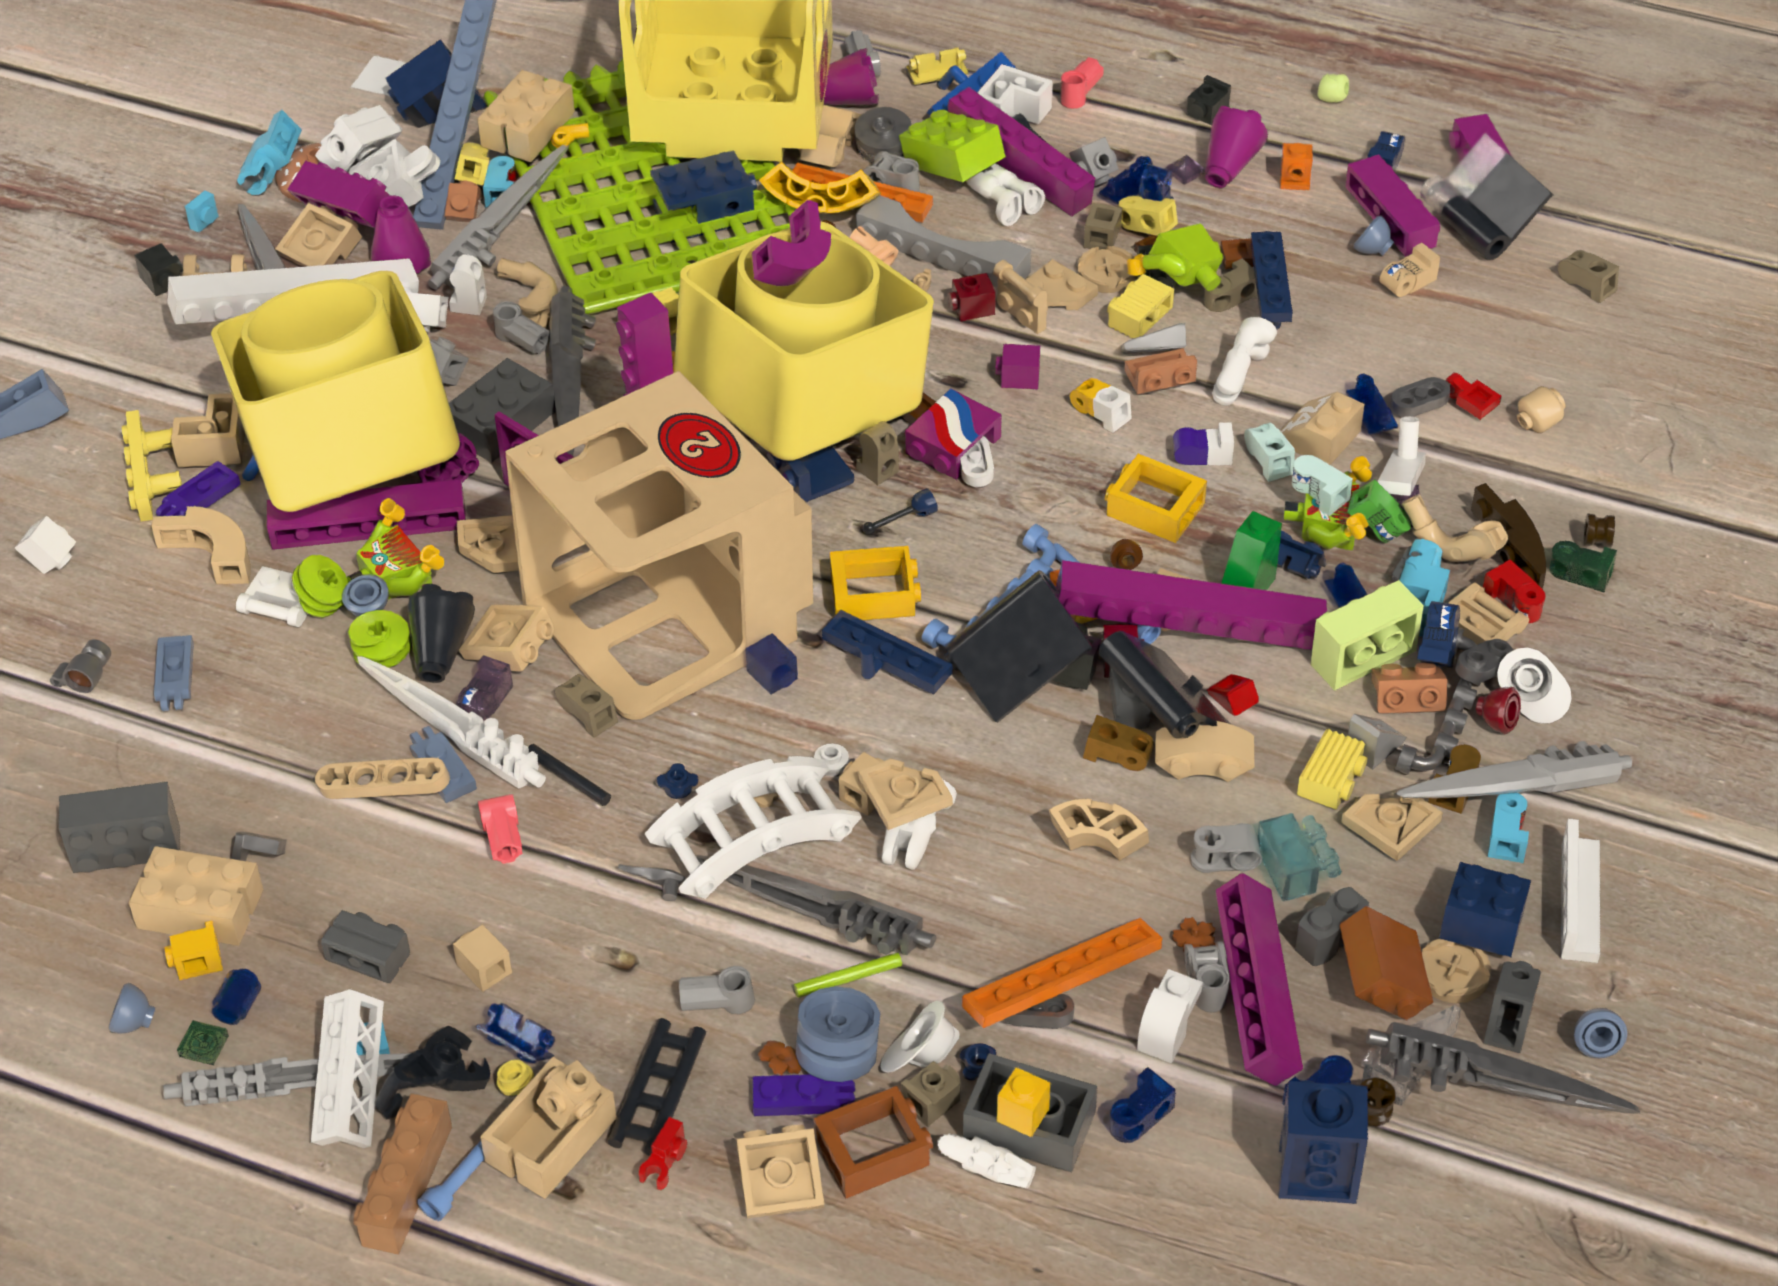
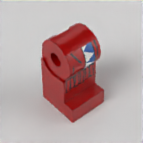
(1515, 590)

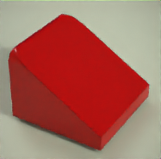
(1234, 693)

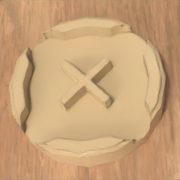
(1106, 268)
(1456, 971)

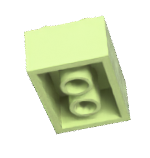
(1366, 634)

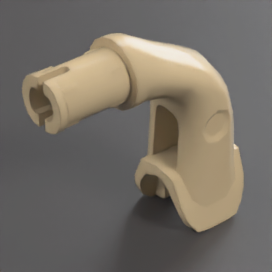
(537, 303)
(1479, 542)

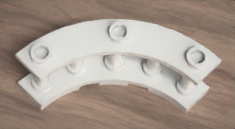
(740, 786)

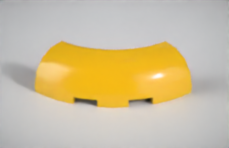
(831, 197)

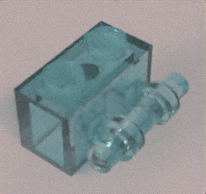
(1289, 856)

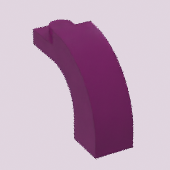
(786, 262)

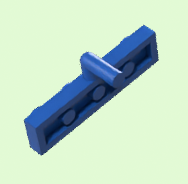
(975, 81)

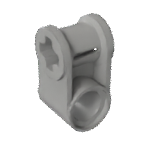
(894, 171)
(1229, 848)
(1210, 967)

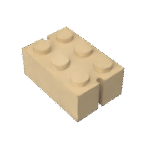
(529, 112)
(192, 888)
(531, 1143)

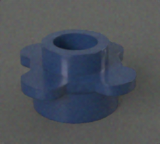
(677, 781)
(972, 1055)

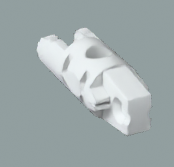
(988, 1160)

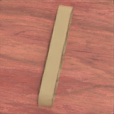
(383, 773)

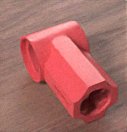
(1079, 82)
(501, 822)

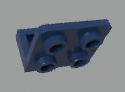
(815, 473)

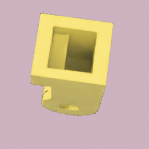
(472, 163)
(1148, 215)

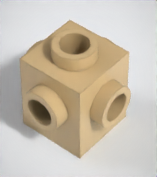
(569, 1094)

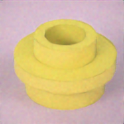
(514, 1077)

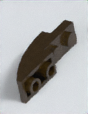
(1523, 542)

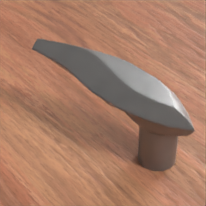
(662, 876)

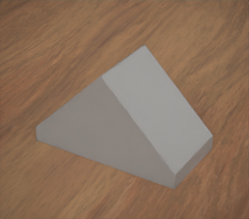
(1378, 737)

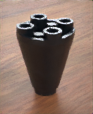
(438, 628)

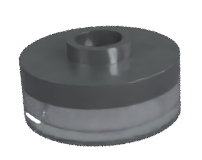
(880, 131)

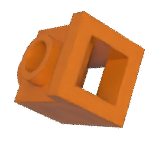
(1296, 166)

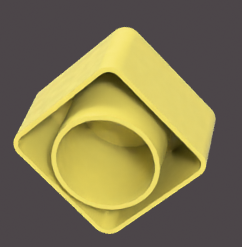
(805, 357)
(336, 388)

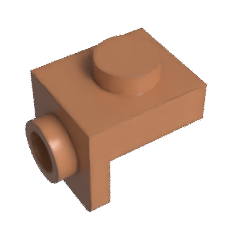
(462, 201)

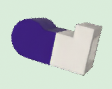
(1204, 445)

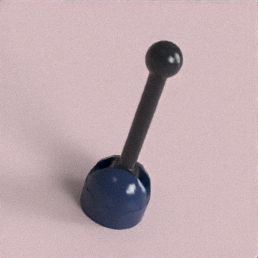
(922, 504)

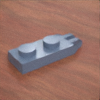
(173, 671)
(437, 746)

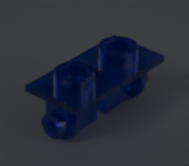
(1127, 182)
(1376, 413)
(1345, 585)
(504, 1030)

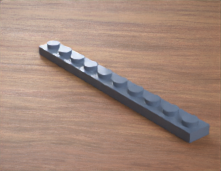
(455, 110)

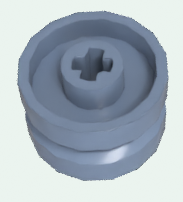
(837, 1034)

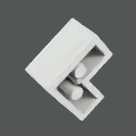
(1019, 93)

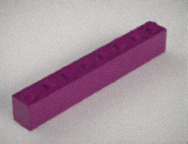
(1189, 605)

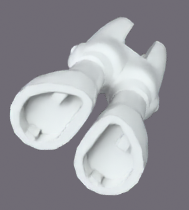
(1009, 193)
(1250, 343)
(911, 838)

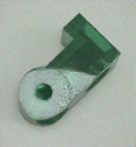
(1582, 565)

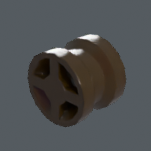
(1599, 530)
(1383, 1096)

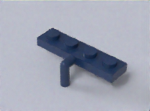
(886, 652)

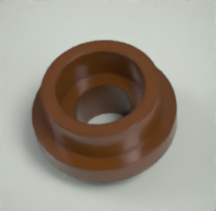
(1123, 548)

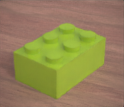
(952, 145)

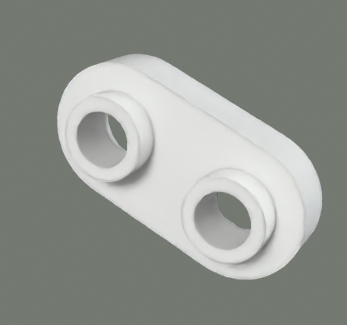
(977, 464)

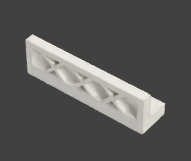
(1580, 896)
(341, 1064)

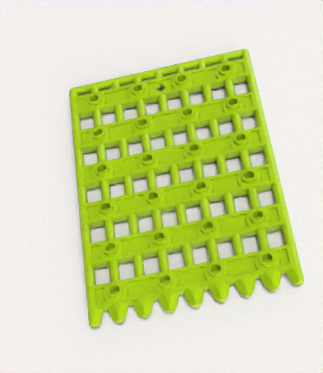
(622, 283)

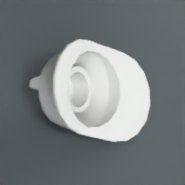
(1540, 685)
(923, 1042)

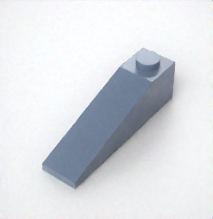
(30, 404)

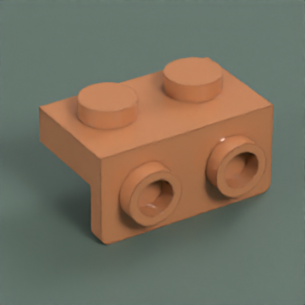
(1161, 370)
(1410, 688)

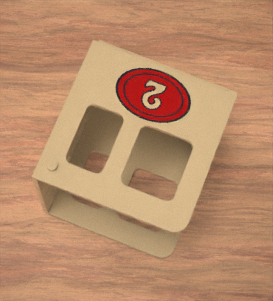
(681, 505)

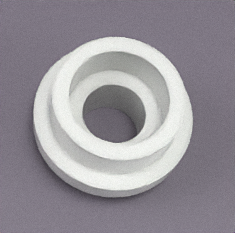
(834, 756)

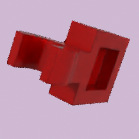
(1473, 397)
(667, 1148)

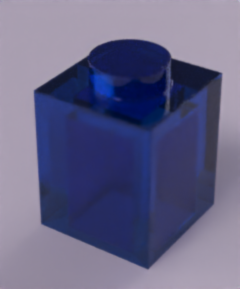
(771, 664)

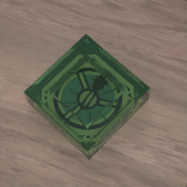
(203, 1042)

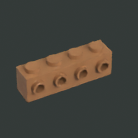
(403, 1173)

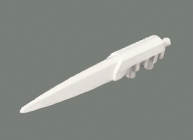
(472, 735)

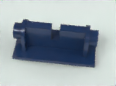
(1304, 557)

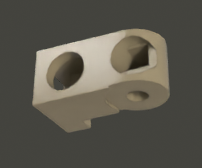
(1590, 273)
(1233, 289)
(879, 449)
(588, 704)

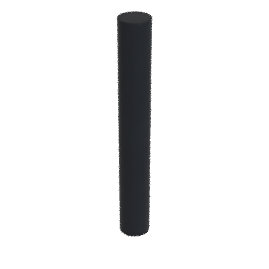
(570, 776)

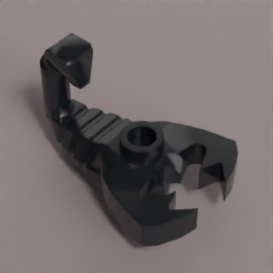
(433, 1065)

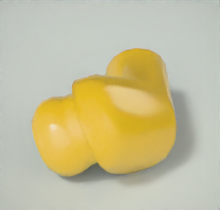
(567, 134)

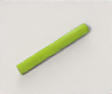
(848, 974)

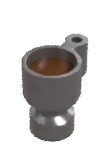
(84, 669)

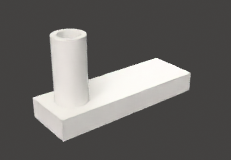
(1405, 463)

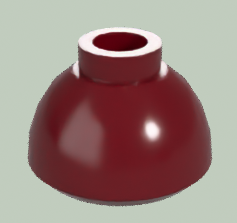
(1500, 709)

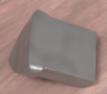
(250, 841)

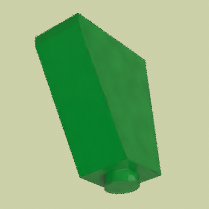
(1254, 553)

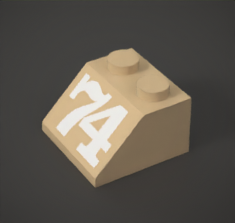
(1325, 426)

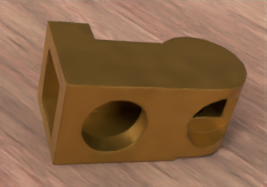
(1118, 744)
(1461, 759)

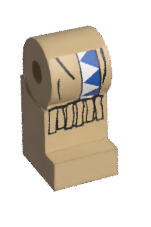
(1411, 272)

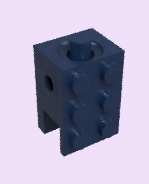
(712, 183)
(1323, 1141)

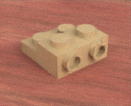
(319, 237)
(509, 635)
(780, 1171)

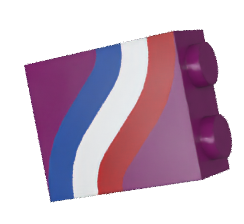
(950, 431)

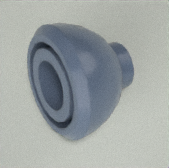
(1375, 238)
(365, 594)
(131, 1011)
(1600, 1033)

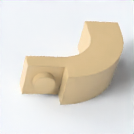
(211, 532)

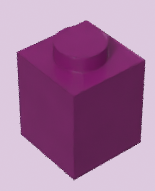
(1019, 366)

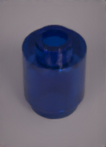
(236, 996)

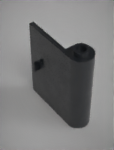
(1017, 646)
(1160, 684)

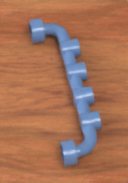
(1035, 539)

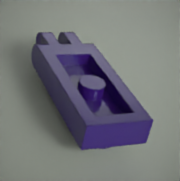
(200, 490)
(799, 1095)

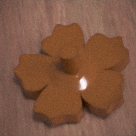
(1192, 934)
(780, 1057)

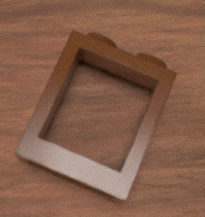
(880, 1169)

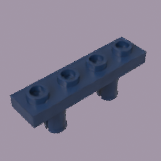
(1271, 277)

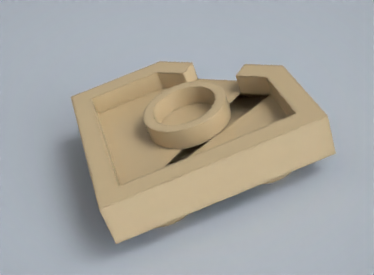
(1063, 286)
(489, 542)
(904, 792)
(1392, 823)

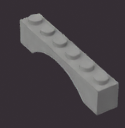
(889, 221)

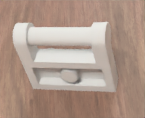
(275, 588)

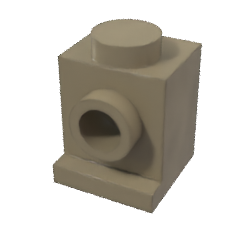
(1102, 226)
(932, 1092)

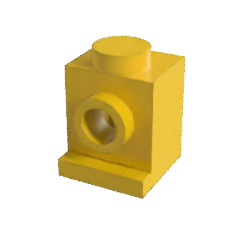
(194, 952)

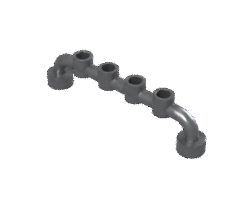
(1453, 722)

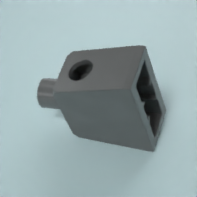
(1514, 990)

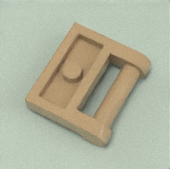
(1021, 298)
(1485, 617)

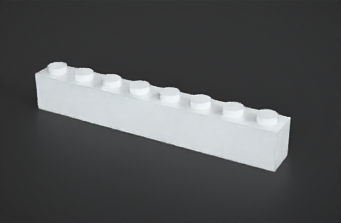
(236, 293)

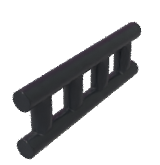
(649, 1067)

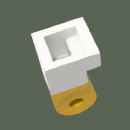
(1103, 403)

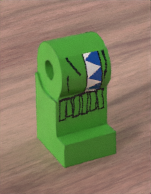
(1380, 510)

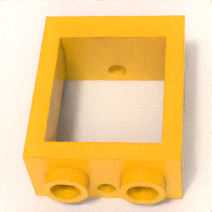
(1148, 516)
(875, 563)

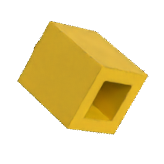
(1023, 1102)

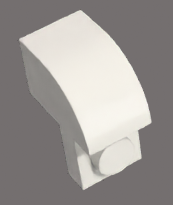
(1167, 1014)

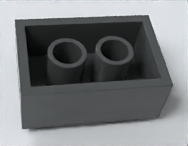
(507, 390)
(117, 826)
(1061, 1131)

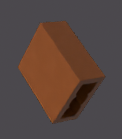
(1386, 963)

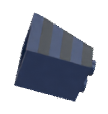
(421, 83)

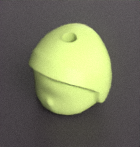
(1333, 88)

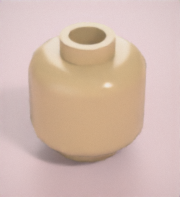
(1541, 409)

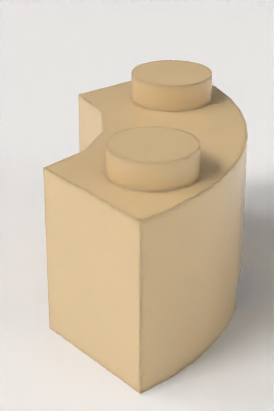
(835, 132)
(1211, 750)
(1100, 825)

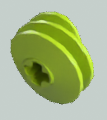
(319, 585)
(380, 637)

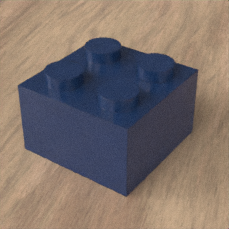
(1485, 909)

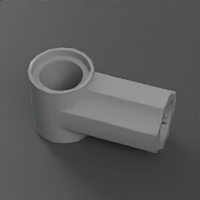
(859, 40)
(513, 326)
(728, 990)

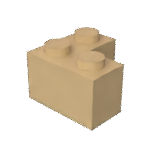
(210, 437)

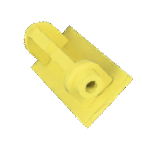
(926, 69)

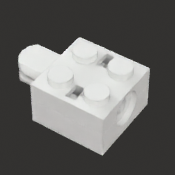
(357, 137)
(399, 169)

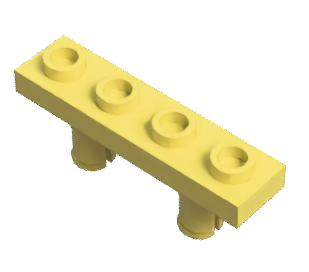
(136, 455)

